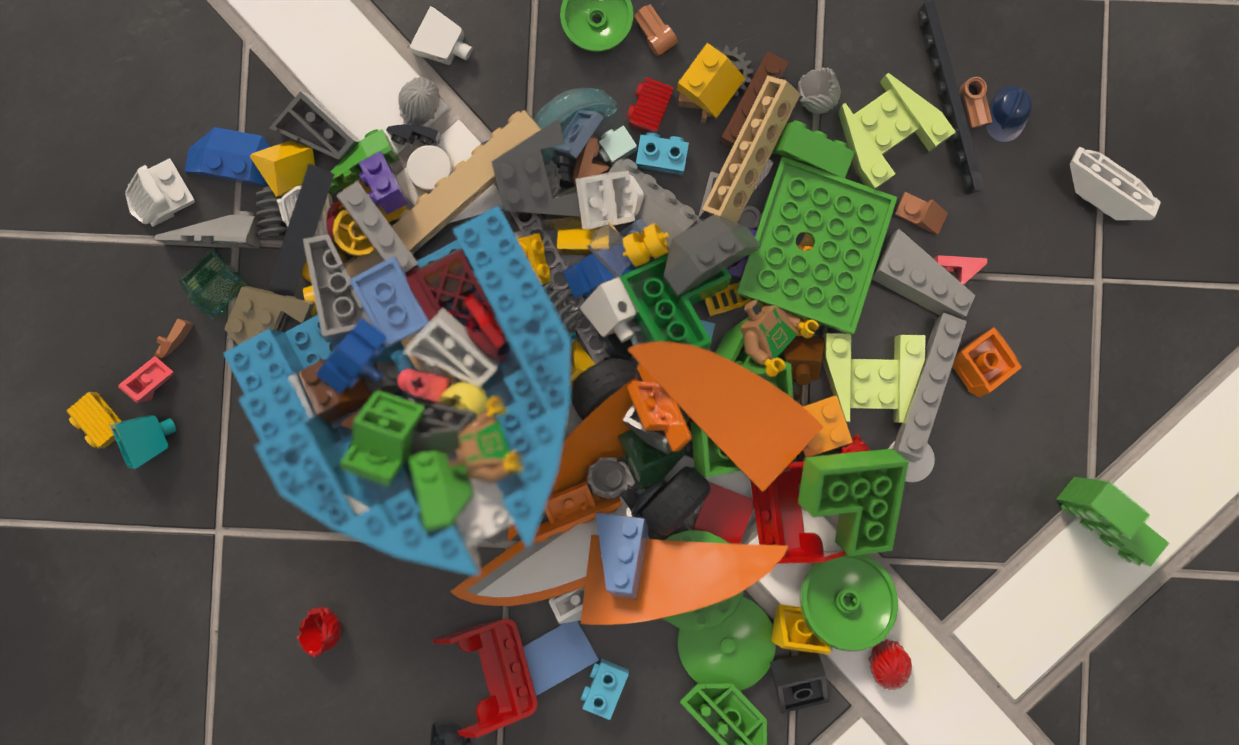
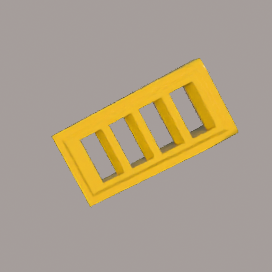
(710, 305)

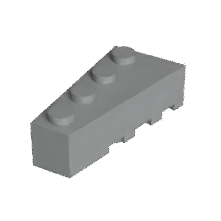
(658, 203)
(920, 278)
(333, 293)

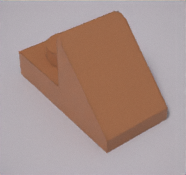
(585, 165)
(921, 213)

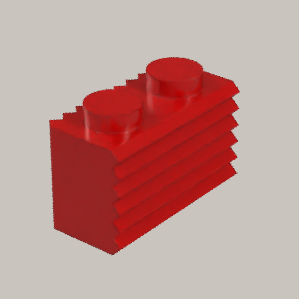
(650, 106)

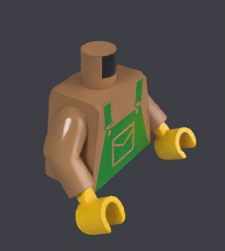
(770, 332)
(485, 448)

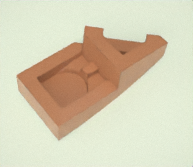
(177, 335)

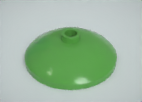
(596, 37)

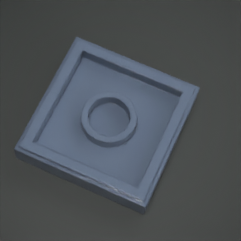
(578, 132)

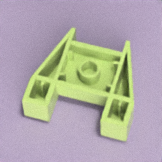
(888, 123)
(874, 381)

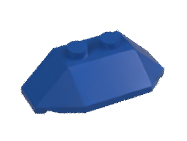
(227, 156)

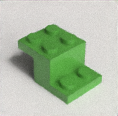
(382, 437)

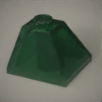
(645, 461)

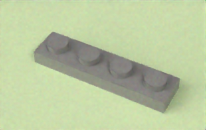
(375, 226)

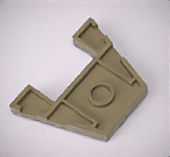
(263, 310)

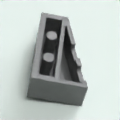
(315, 126)
(440, 427)

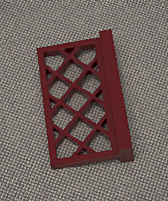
(430, 304)

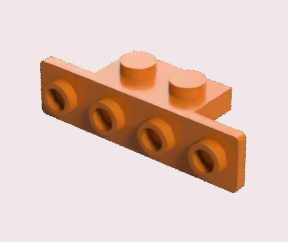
(658, 409)
(572, 508)

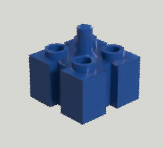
(588, 275)
(353, 357)

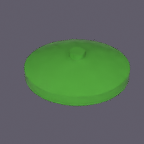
(849, 602)
(731, 651)

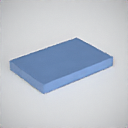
(389, 301)
(558, 655)

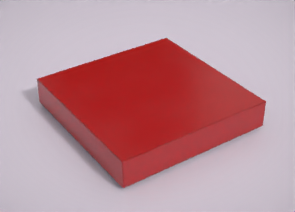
(724, 514)

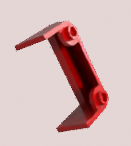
(781, 519)
(505, 674)

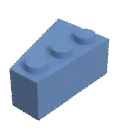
(622, 552)

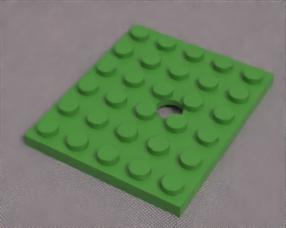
(847, 234)

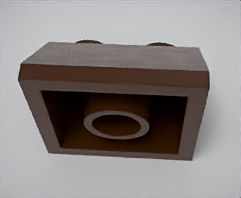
(328, 402)

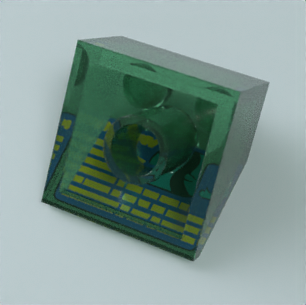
(212, 283)

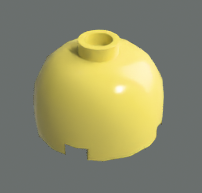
(466, 397)

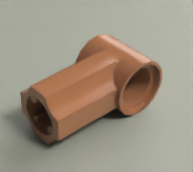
(659, 36)
(976, 105)

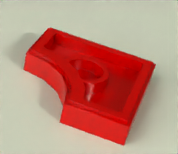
(485, 320)

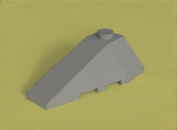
(224, 231)

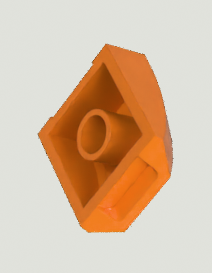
(986, 363)

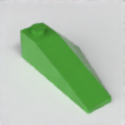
(348, 169)

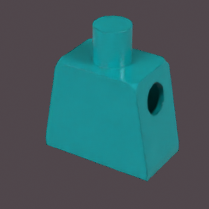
(141, 438)

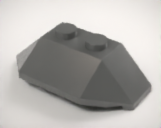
(706, 251)

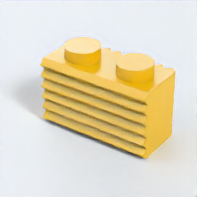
(94, 418)

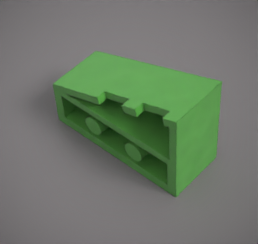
(813, 149)

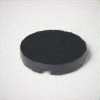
(616, 348)

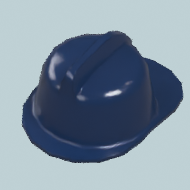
(1009, 114)

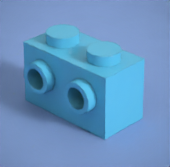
(662, 154)
(605, 688)

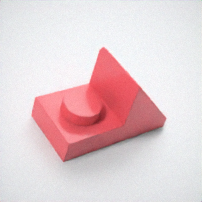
(965, 266)
(144, 381)

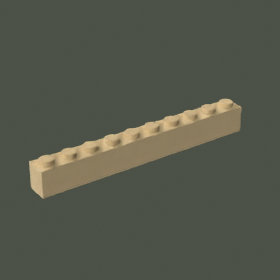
(452, 193)

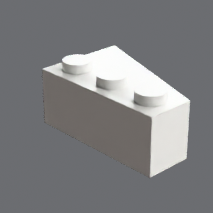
(450, 347)

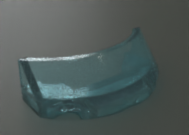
(569, 102)

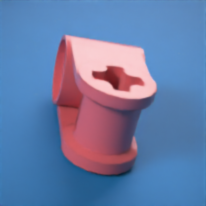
(426, 385)

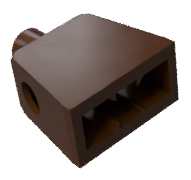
(451, 284)
(805, 358)

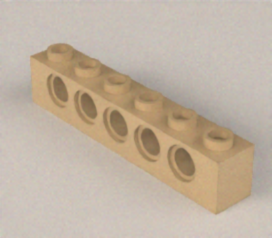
(752, 149)

